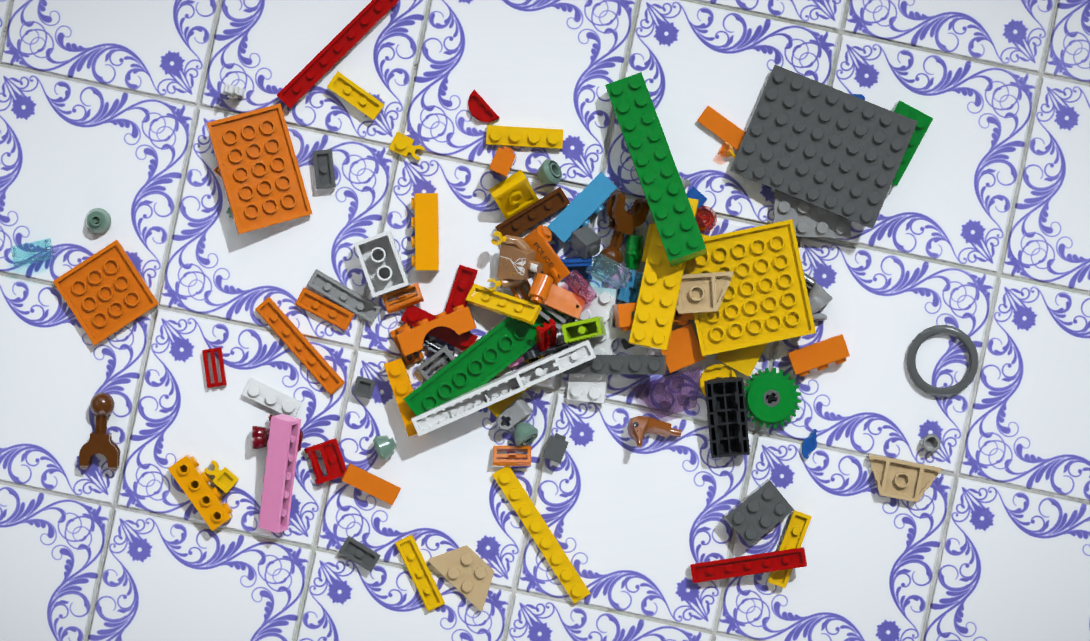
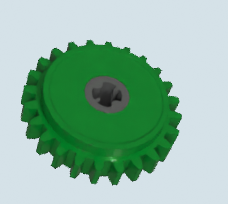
(776, 410)

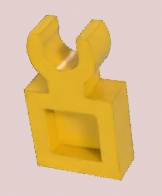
(403, 145)
(223, 478)

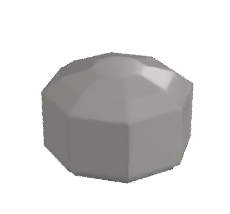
(930, 442)

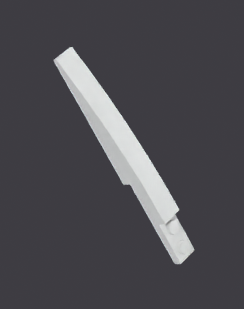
(503, 387)

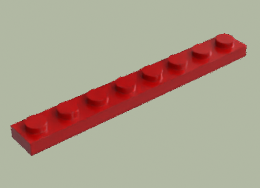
(335, 51)

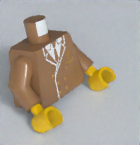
(515, 262)

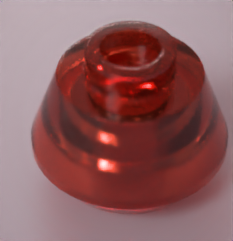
(711, 218)

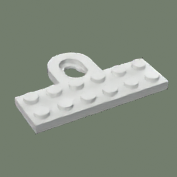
(594, 386)

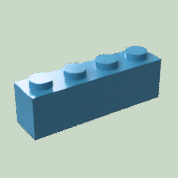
(582, 207)

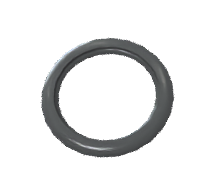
(945, 391)

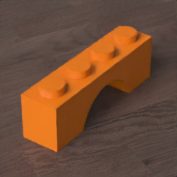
(413, 339)

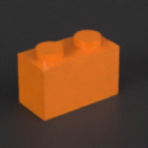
(503, 161)

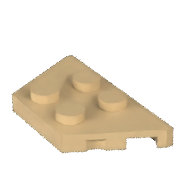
(703, 292)
(902, 478)
(466, 573)

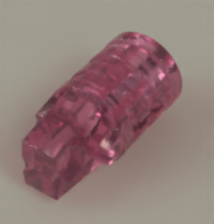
(580, 286)

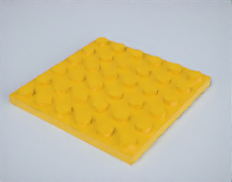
(765, 295)

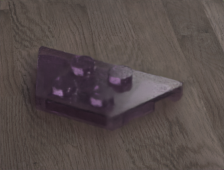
(671, 393)

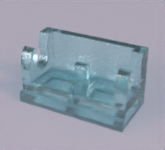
(32, 252)
(609, 271)

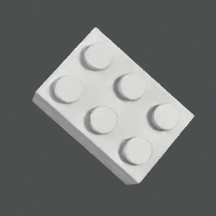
(381, 263)

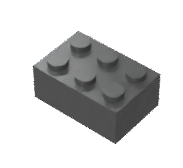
(758, 512)

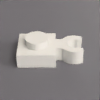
(233, 91)

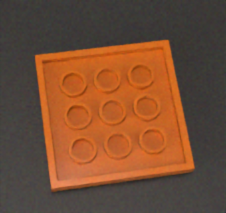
(106, 292)

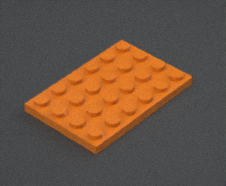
(259, 168)

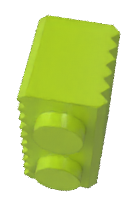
(583, 330)

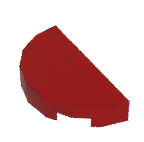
(480, 109)

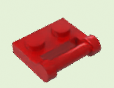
(332, 459)

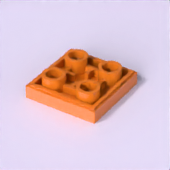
(682, 349)

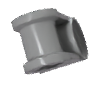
(516, 411)

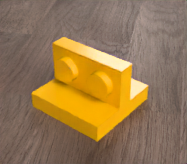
(513, 194)

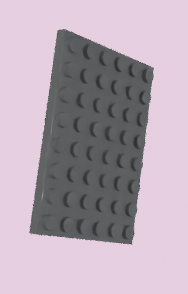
(823, 146)

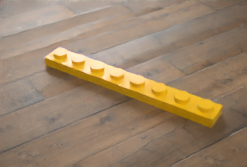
(541, 533)

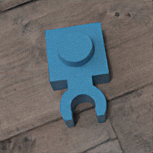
(631, 292)

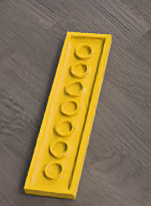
(658, 295)

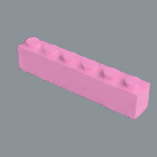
(279, 473)

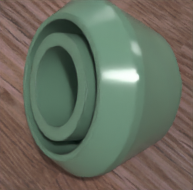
(549, 172)
(103, 218)
(524, 433)
(384, 446)

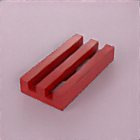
(542, 335)
(222, 368)

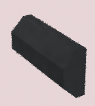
(727, 417)

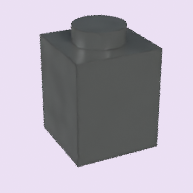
(585, 242)
(556, 448)

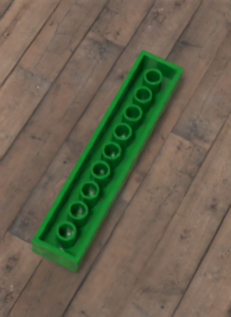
(656, 169)

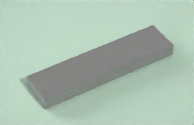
(344, 296)

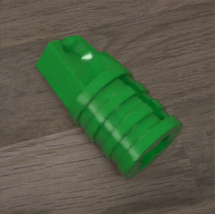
(633, 251)

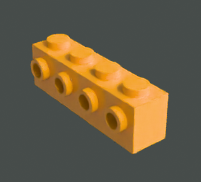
(200, 492)

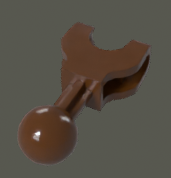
(622, 222)
(100, 441)

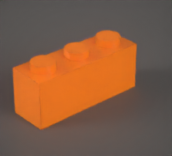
(818, 355)

